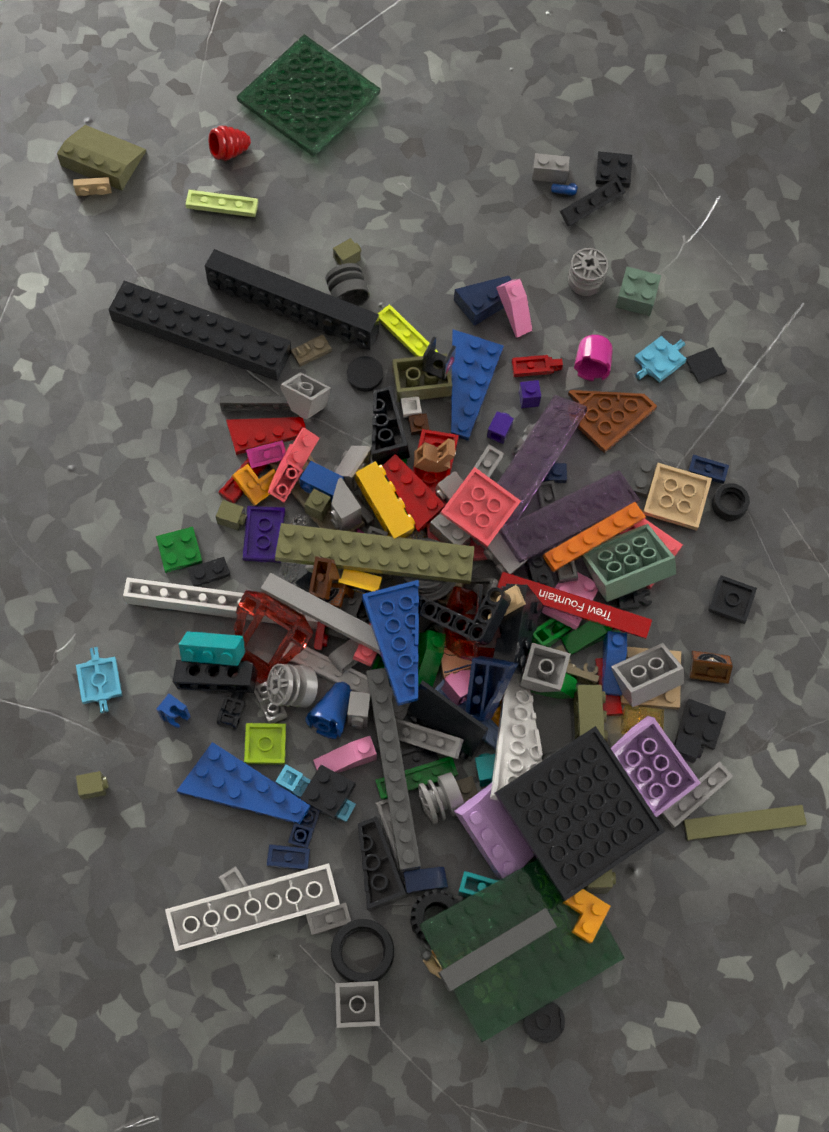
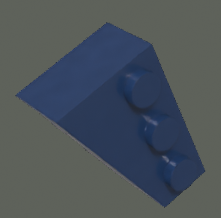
(487, 686)

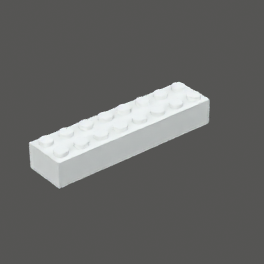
(252, 907)

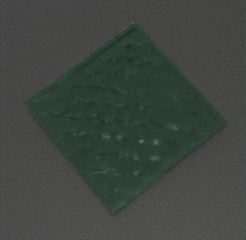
(308, 95)

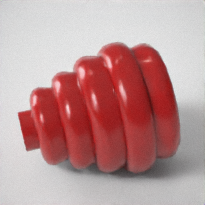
(227, 142)

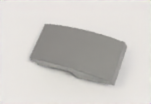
(272, 712)

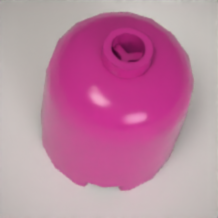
(594, 357)

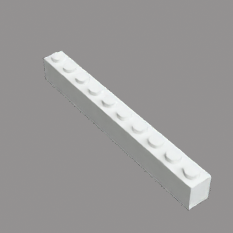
(188, 599)

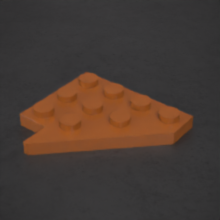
(611, 415)

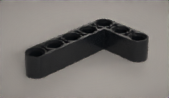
(474, 626)

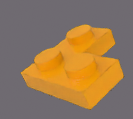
(251, 485)
(592, 914)

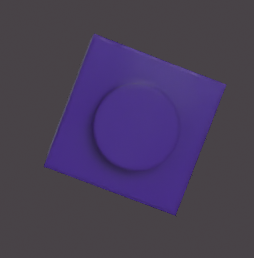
(529, 394)
(500, 427)

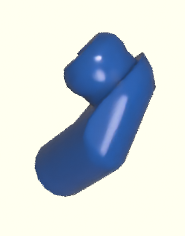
(570, 189)

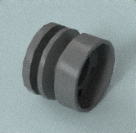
(348, 283)

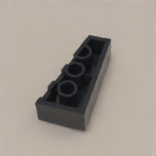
(388, 432)
(518, 629)
(381, 874)

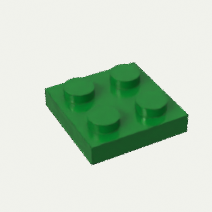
(179, 549)

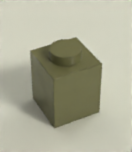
(347, 252)
(317, 504)
(231, 515)
(91, 785)

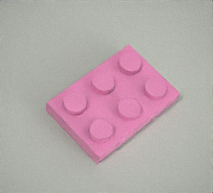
(582, 587)

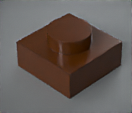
(417, 423)

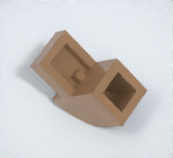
(434, 458)

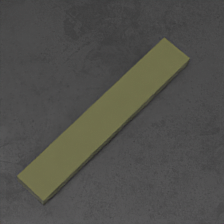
(744, 822)

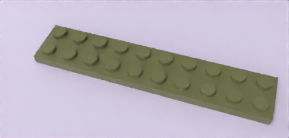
(376, 553)

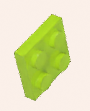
(265, 743)

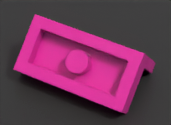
(266, 454)

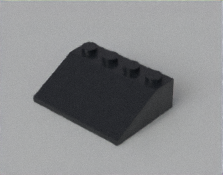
(442, 715)

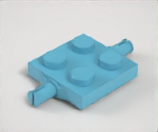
(660, 359)
(99, 680)

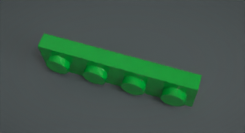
(422, 774)

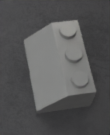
(648, 674)

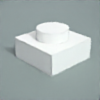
(410, 406)

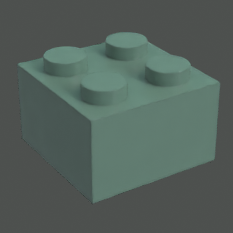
(638, 291)

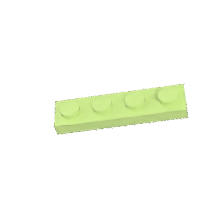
(221, 203)

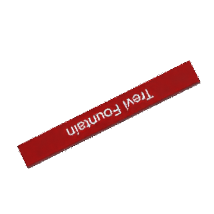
(583, 607)

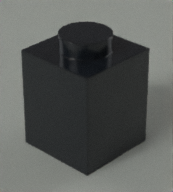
(688, 747)

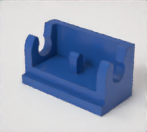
(172, 708)

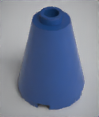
(331, 711)

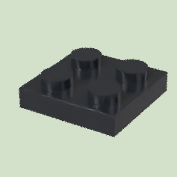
(612, 166)
(732, 599)
(702, 722)
(328, 791)

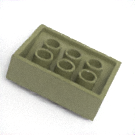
(100, 156)

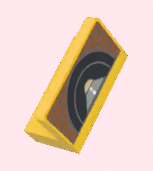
(360, 581)

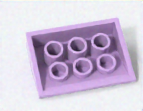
(654, 765)
(494, 833)

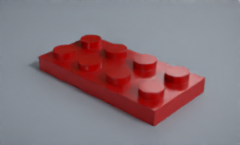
(434, 438)

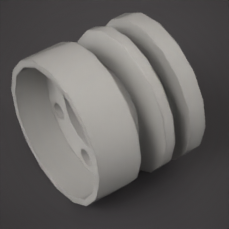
(587, 271)
(292, 685)
(440, 798)

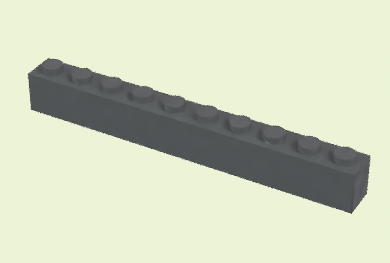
(393, 771)

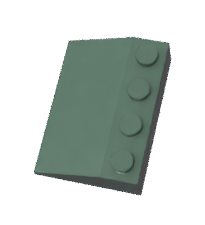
(629, 562)

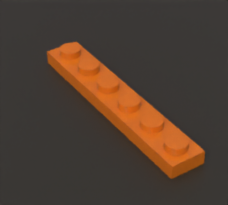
(594, 536)

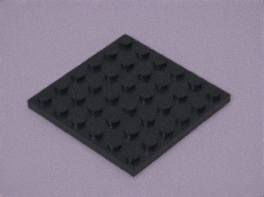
(579, 813)

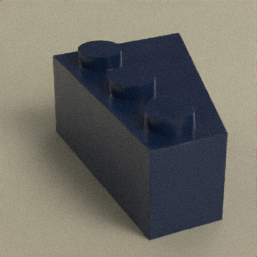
(480, 299)

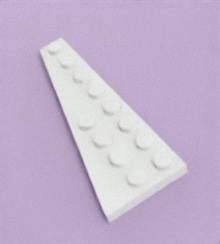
(517, 738)

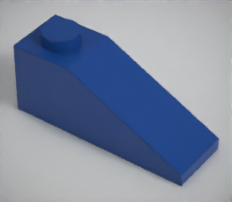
(613, 652)

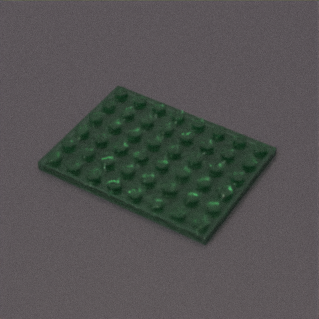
(531, 974)

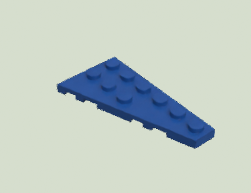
(471, 378)
(396, 631)
(235, 784)

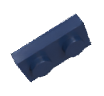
(709, 468)
(288, 857)

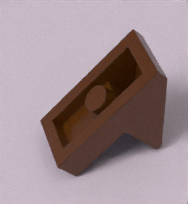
(322, 576)

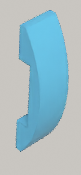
(297, 783)

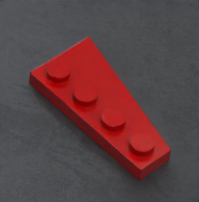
(262, 431)
(416, 495)

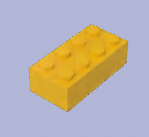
(383, 501)

